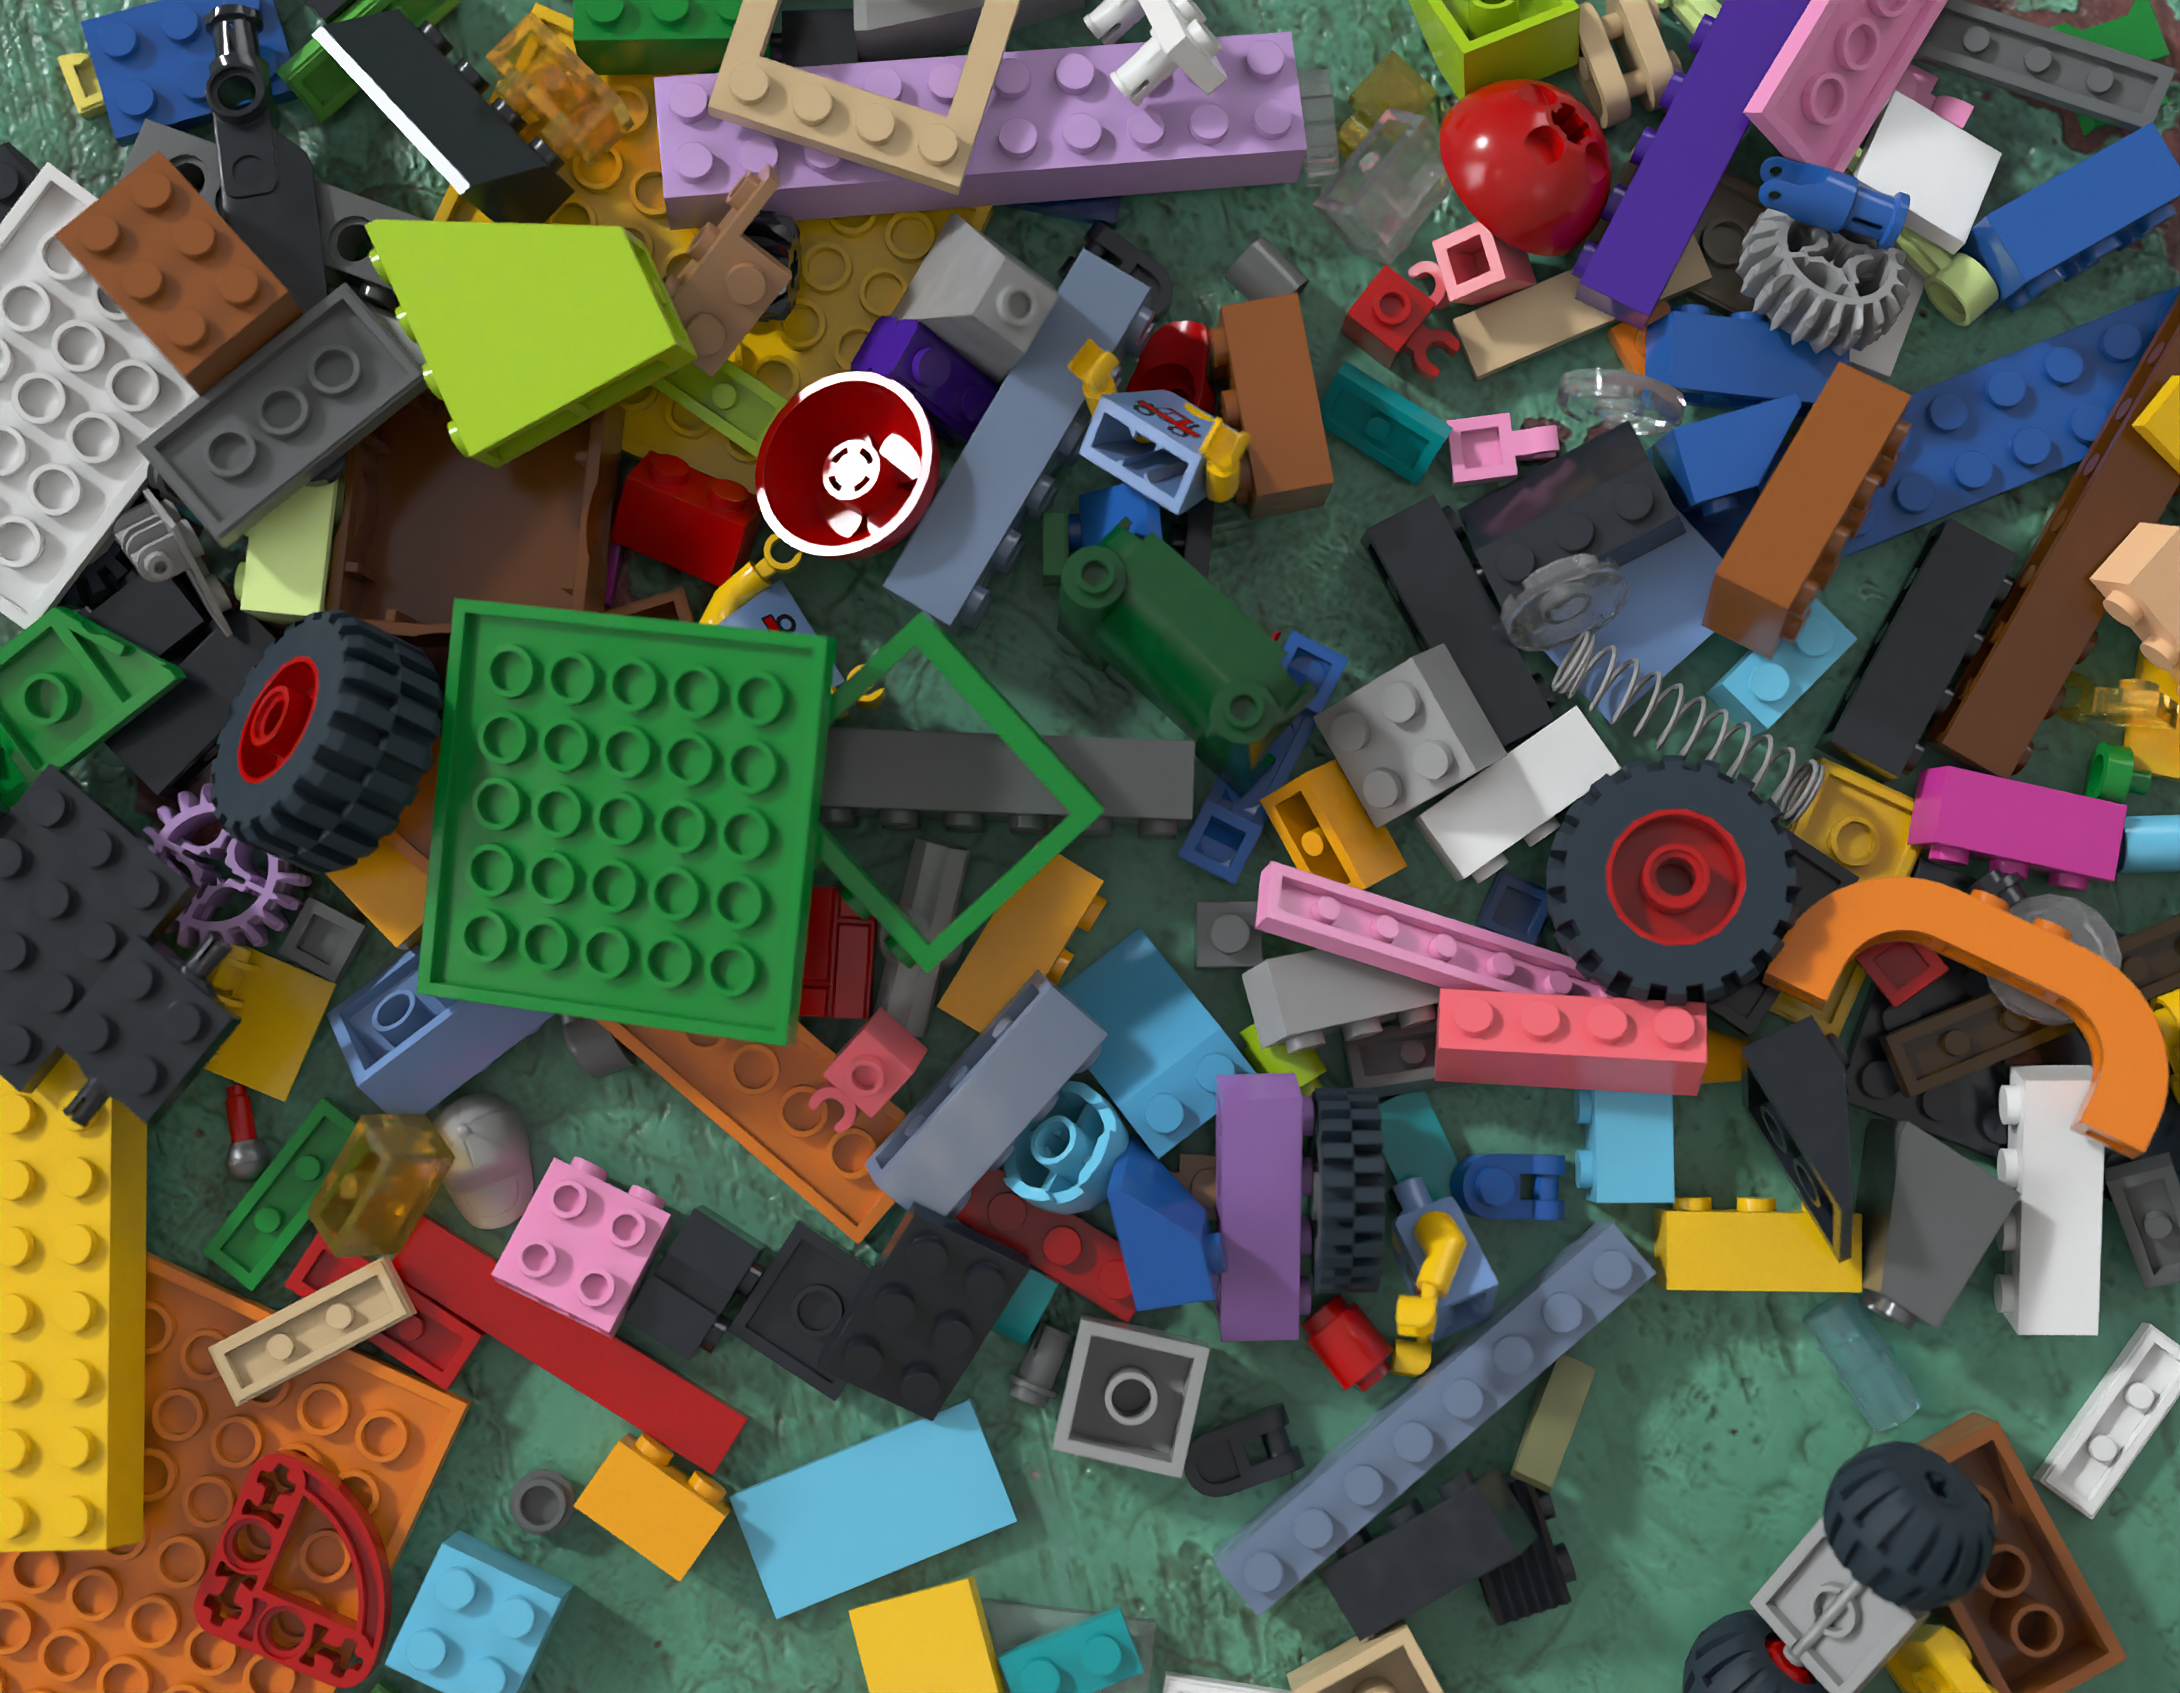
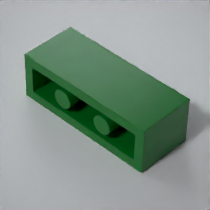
(654, 35)

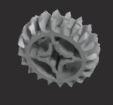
(1828, 286)

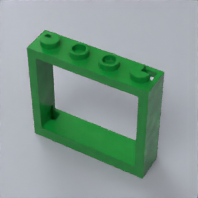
(860, 890)

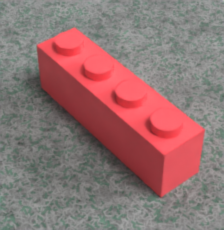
(1570, 1042)

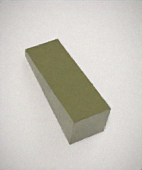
(1552, 1421)

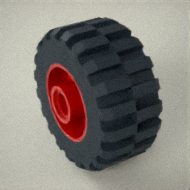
(326, 742)
(1672, 882)

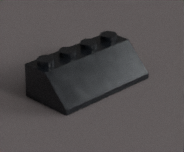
(448, 116)

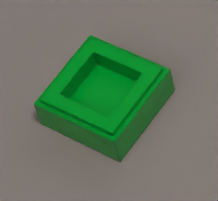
(1054, 547)

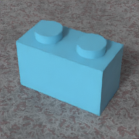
(1765, 688)
(1626, 1146)

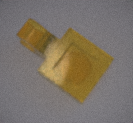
(1388, 85)
(2131, 704)

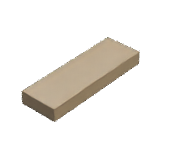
(312, 1330)

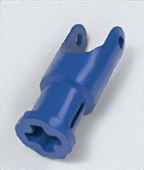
(1833, 200)

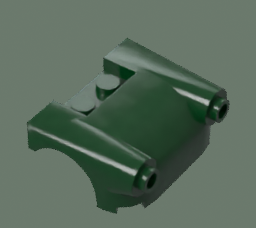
(1182, 649)

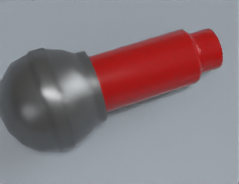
(246, 1153)

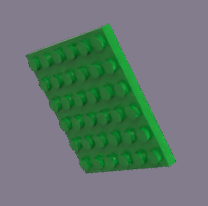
(627, 819)

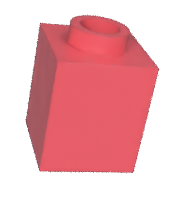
(1474, 268)
(870, 1068)

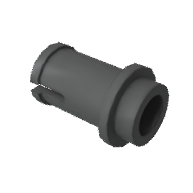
(1041, 1365)

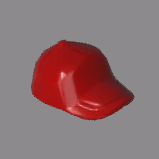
(1177, 362)

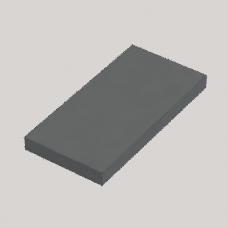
(284, 415)

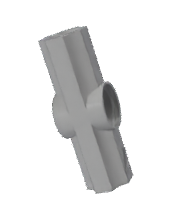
(931, 903)

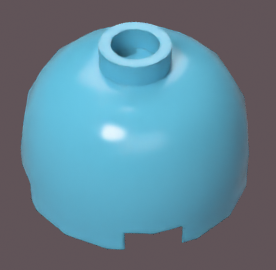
(1068, 1154)

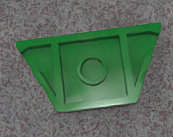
(67, 693)

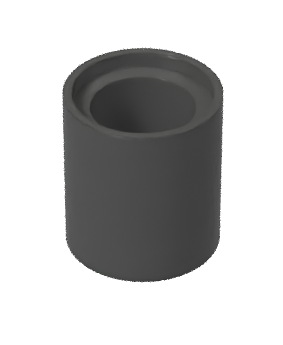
(1265, 273)

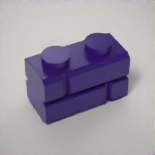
(933, 372)

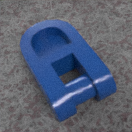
(1490, 1186)

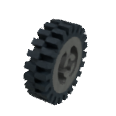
(1346, 1191)

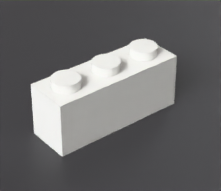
(1516, 797)

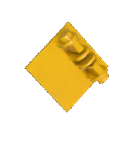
(279, 1017)

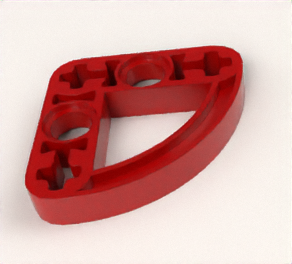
(263, 1601)

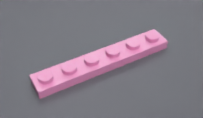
(1409, 938)

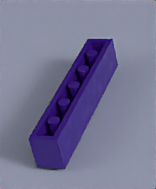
(1682, 159)

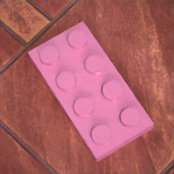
(1838, 75)

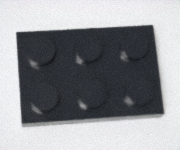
(923, 1311)

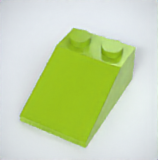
(1498, 39)

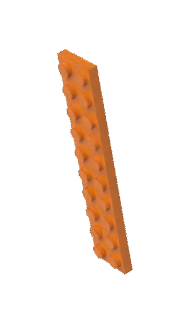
(744, 1086)

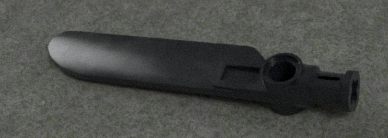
(262, 173)

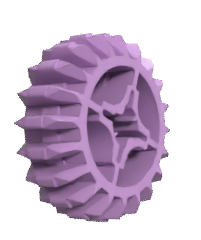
(195, 919)

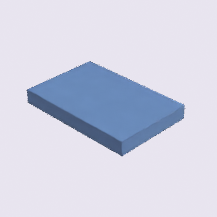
(1659, 618)

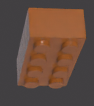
(1808, 512)
(2032, 1612)

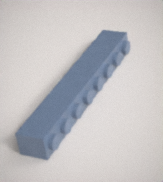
(1431, 1415)

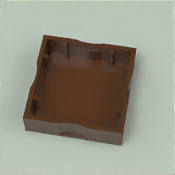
(446, 527)

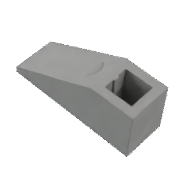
(1323, 993)

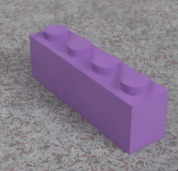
(1260, 1205)

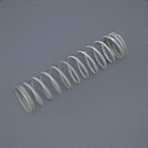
(1577, 666)

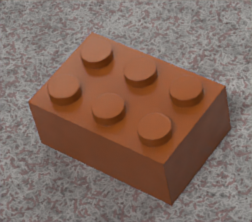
(179, 273)
(1273, 398)

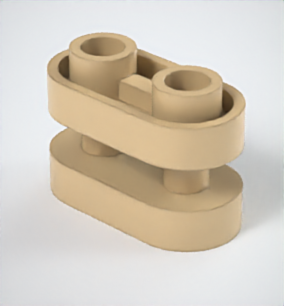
(1643, 52)

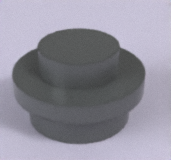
(543, 1502)

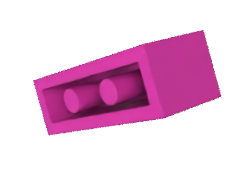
(2016, 827)

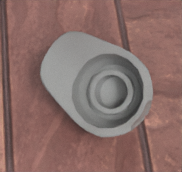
(492, 1163)

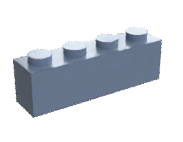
(987, 1099)

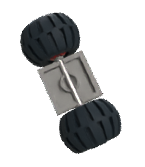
(1891, 1544)

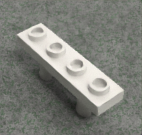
(1176, 42)

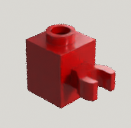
(1392, 321)

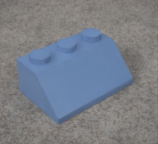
(420, 1047)

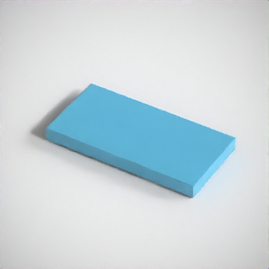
(873, 1508)

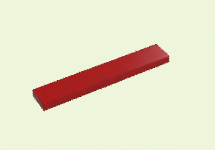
(601, 1368)

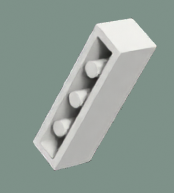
(2057, 1221)

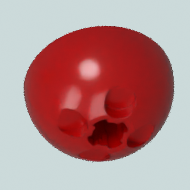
(1528, 164)
(848, 467)

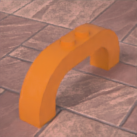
(2035, 958)

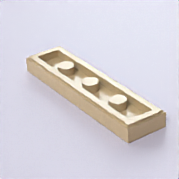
(1550, 317)

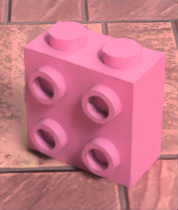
(584, 1245)

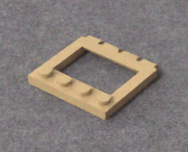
(853, 120)

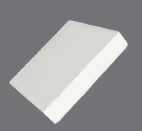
(1931, 162)

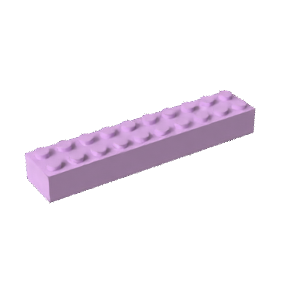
(1046, 135)

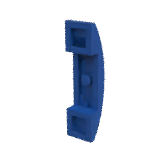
(1232, 824)

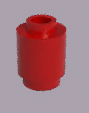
(1348, 1343)

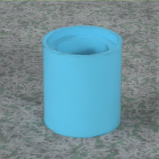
(2150, 844)

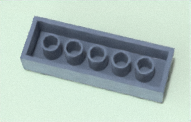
(1018, 450)

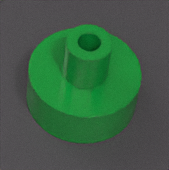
(2113, 774)

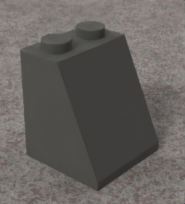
(1922, 1222)

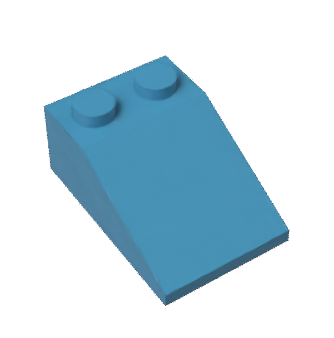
(1159, 1042)

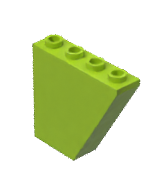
(528, 324)

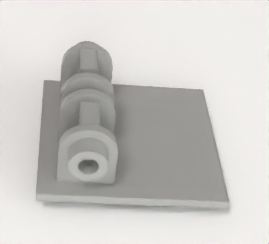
(165, 546)

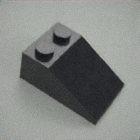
(1800, 1108)

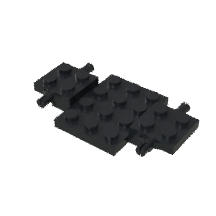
(87, 958)

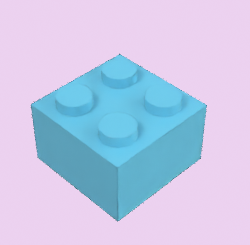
(478, 1620)

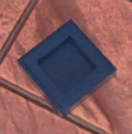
(1514, 908)

